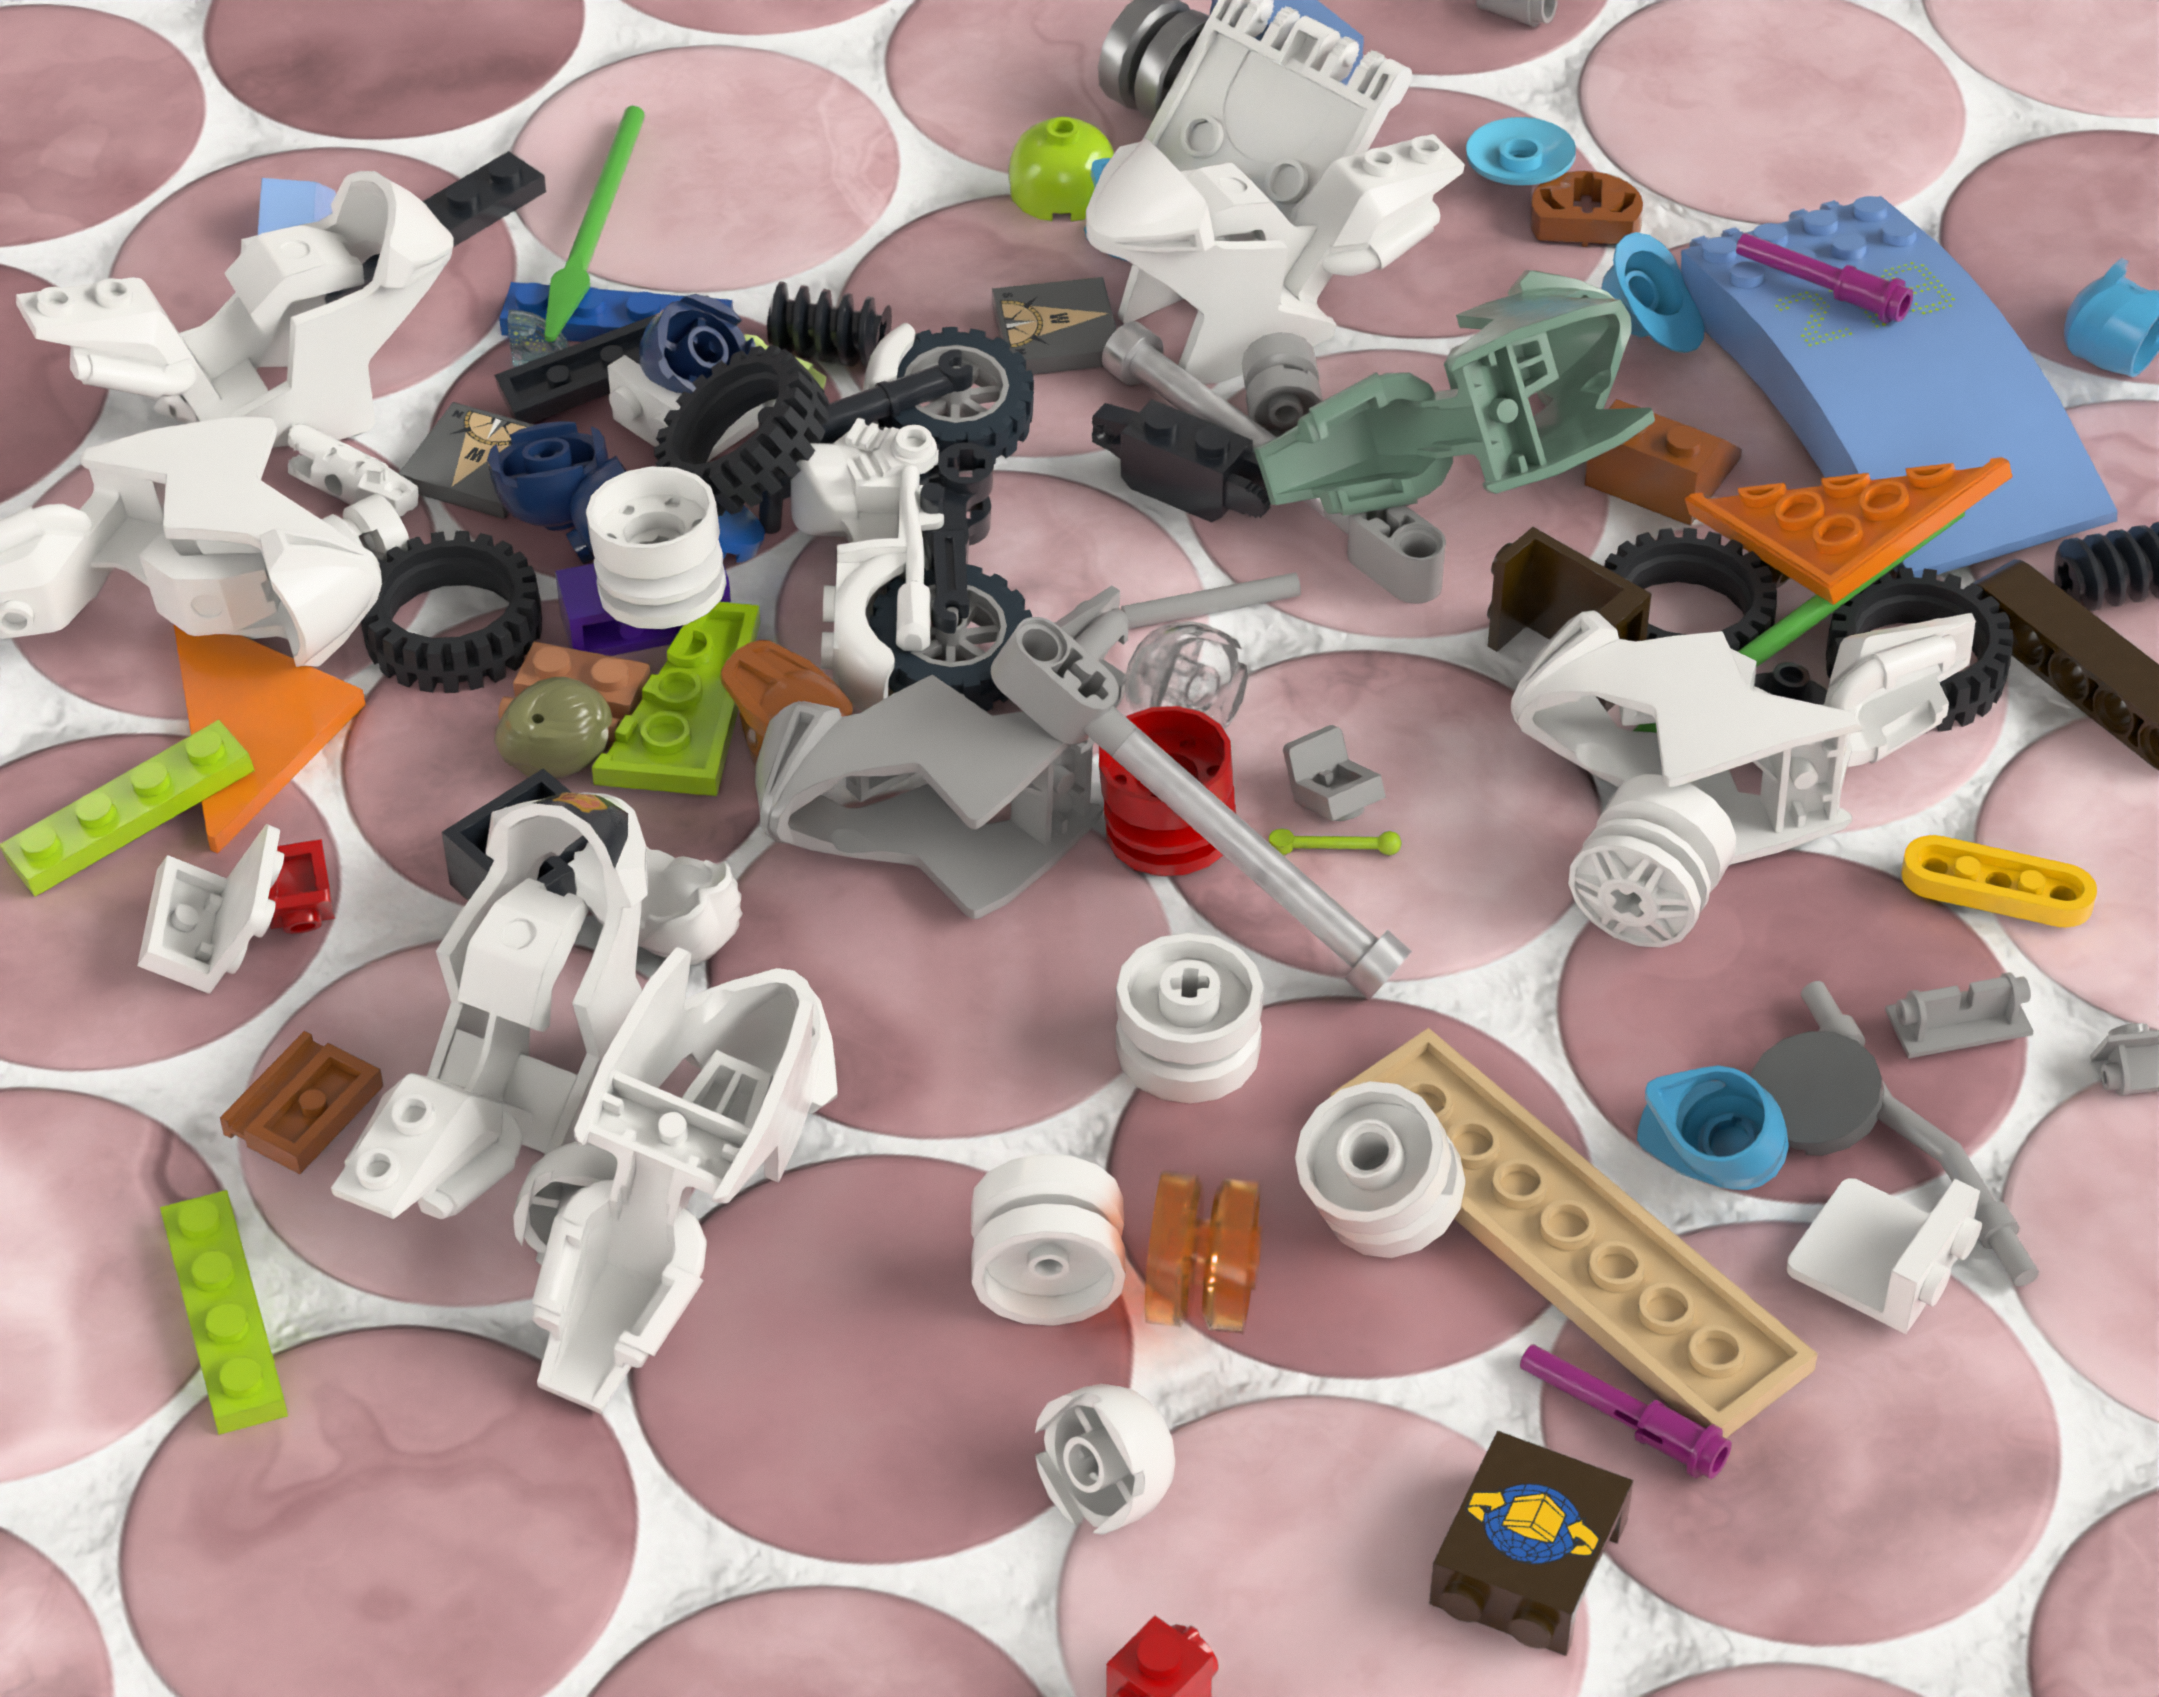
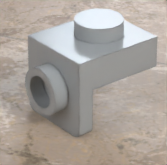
(1326, 778)

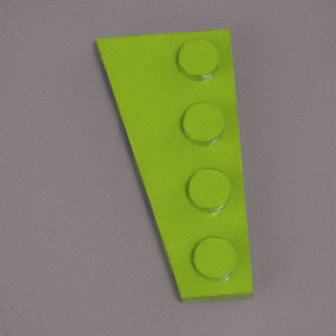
(686, 715)

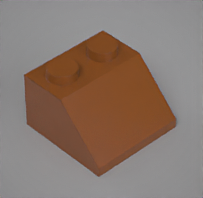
(1663, 466)

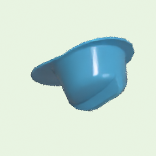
(1654, 293)

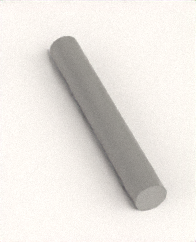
(1212, 600)

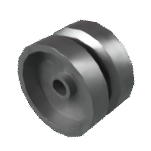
(1147, 52)

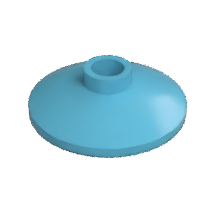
(1521, 151)

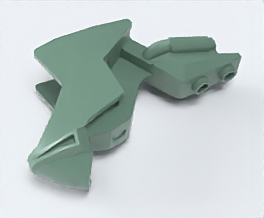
(1397, 437)

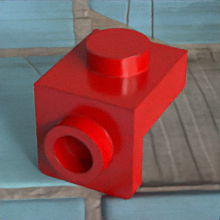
(302, 889)

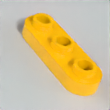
(1999, 881)

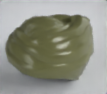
(554, 727)

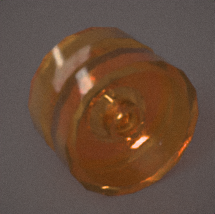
(1207, 1252)

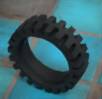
(722, 401)
(1704, 564)
(1925, 599)
(462, 657)

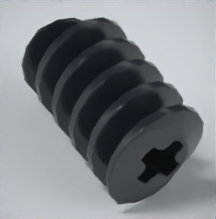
(826, 328)
(2109, 566)

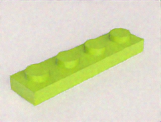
(126, 807)
(223, 1312)

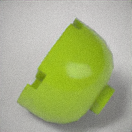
(1053, 167)

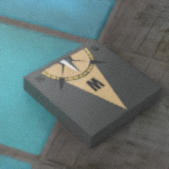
(1056, 323)
(454, 457)

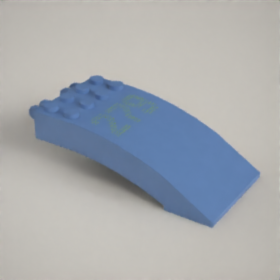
(1906, 392)

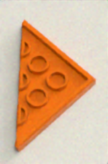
(1851, 525)
(269, 707)

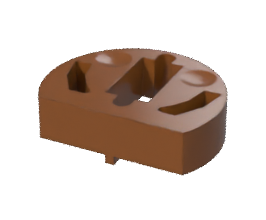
(1558, 220)

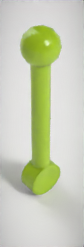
(1284, 841)

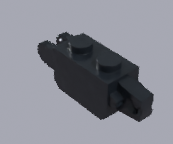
(1183, 460)

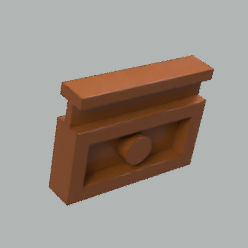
(302, 1102)

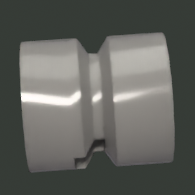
(1280, 381)

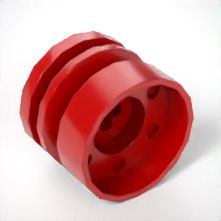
(1142, 826)

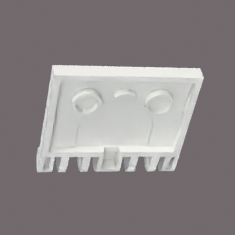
(1274, 101)

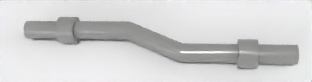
(1998, 1224)

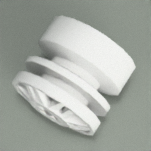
(656, 547)
(1652, 861)

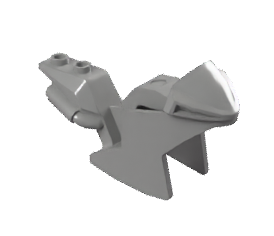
(971, 771)

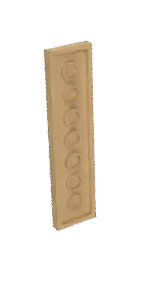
(1599, 1250)

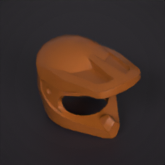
(769, 678)

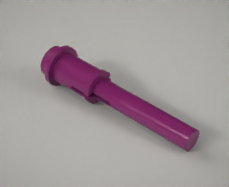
(1884, 297)
(1682, 1439)

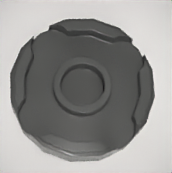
(1824, 1089)

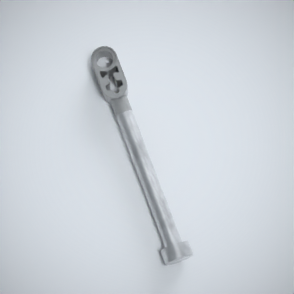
(1385, 544)
(1075, 699)

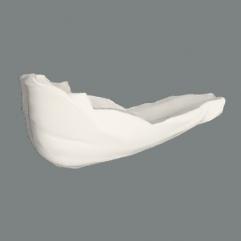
(685, 907)

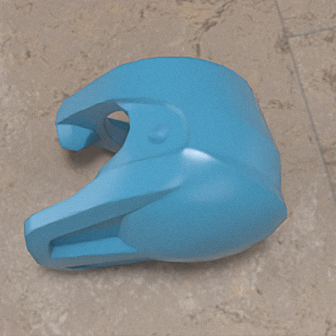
(2114, 323)
(1714, 1130)

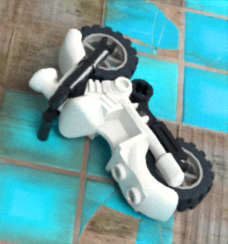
(897, 495)

